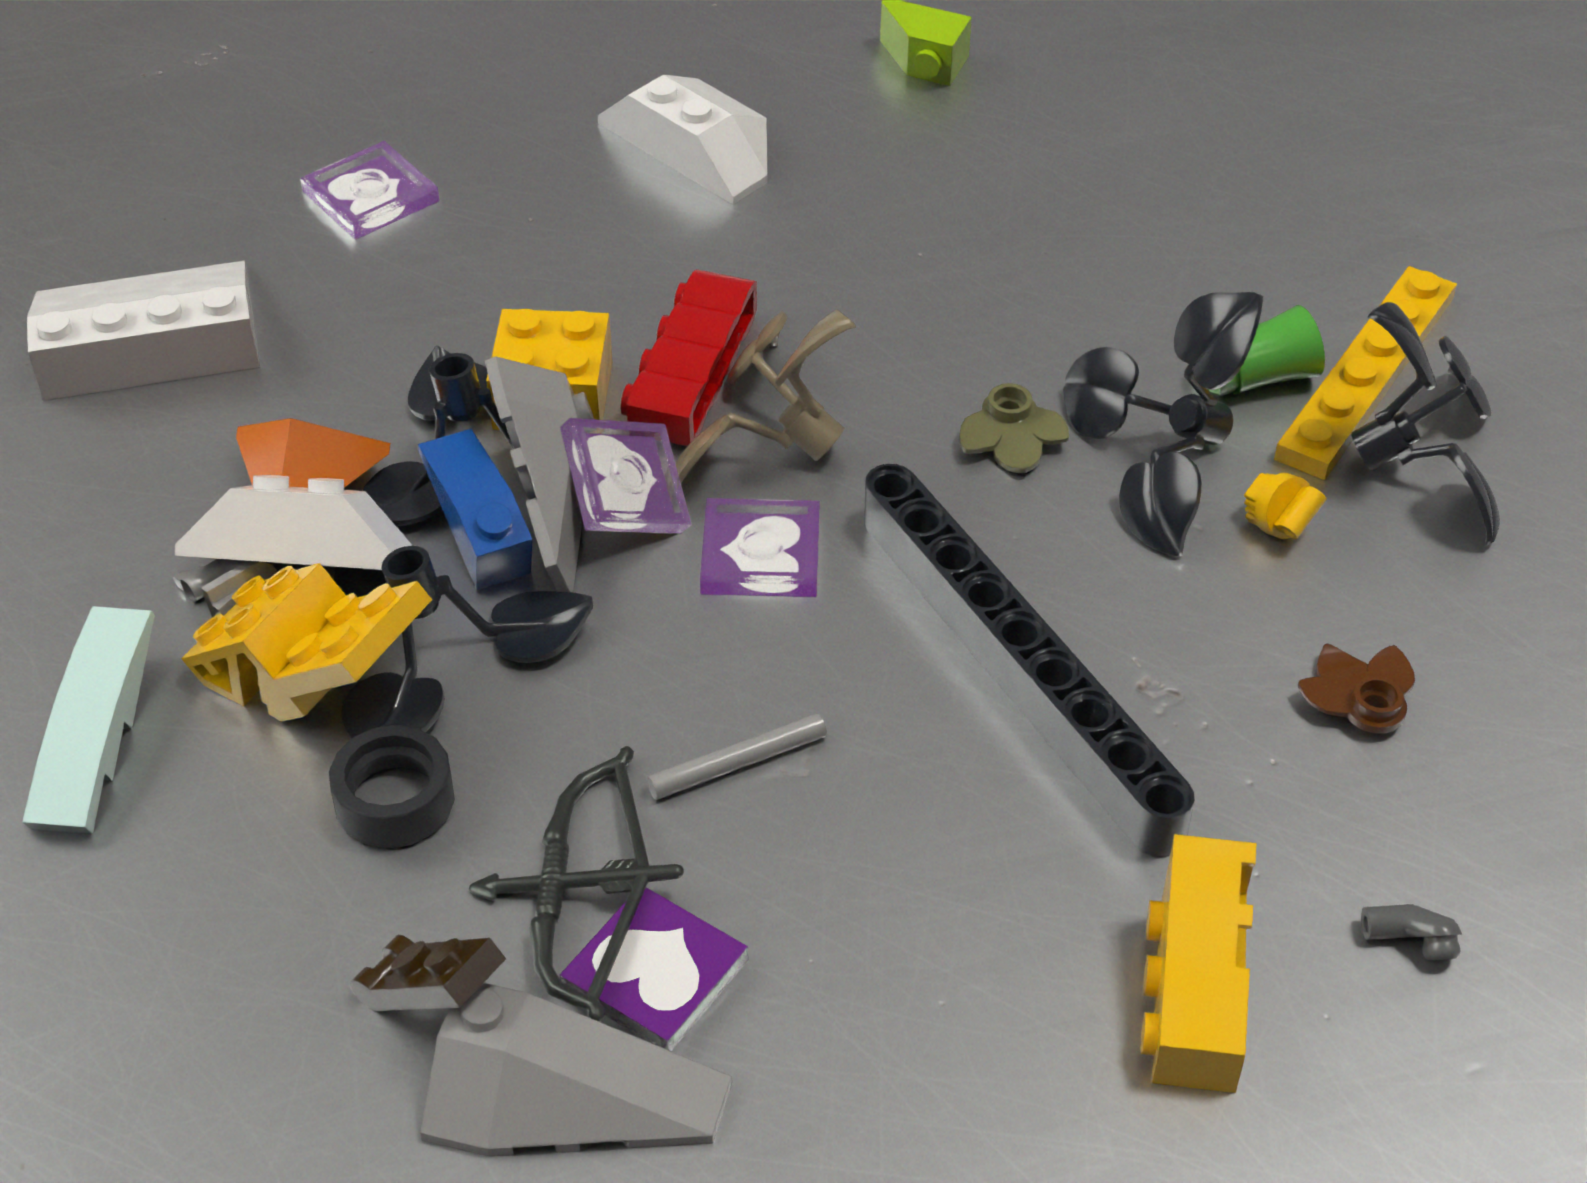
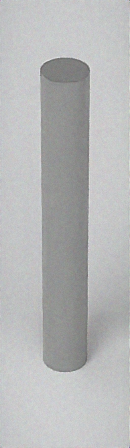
(736, 756)

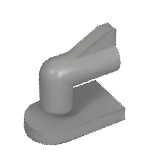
(220, 581)

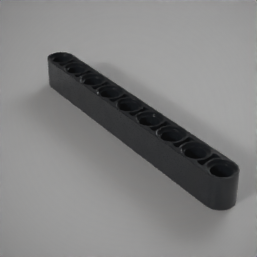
(1029, 661)

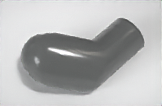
(1413, 921)

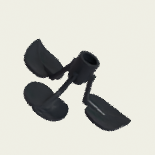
(442, 388)
(1393, 434)
(1164, 495)
(526, 627)

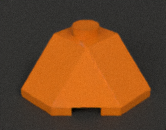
(307, 451)

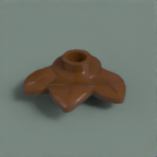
(1362, 692)

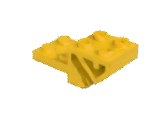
(298, 638)

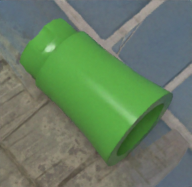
(1281, 351)

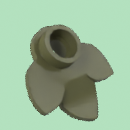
(1012, 428)

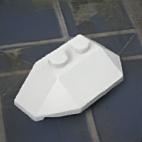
(695, 133)
(294, 526)

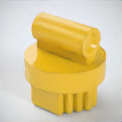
(1282, 504)

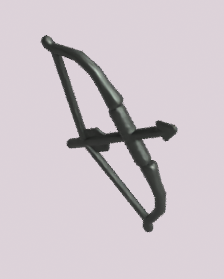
(614, 878)

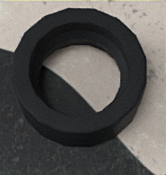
(387, 749)

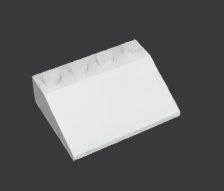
(142, 330)

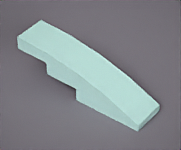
(88, 720)

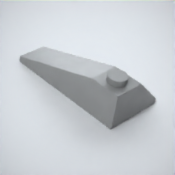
(534, 407)
(541, 1075)

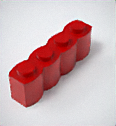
(691, 354)

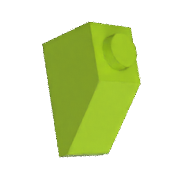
(925, 40)

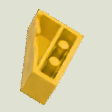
(1200, 965)

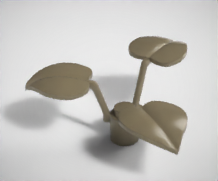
(804, 418)

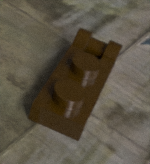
(426, 974)

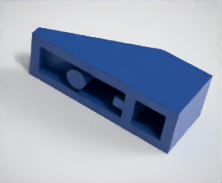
(478, 509)

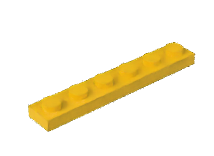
(1361, 378)

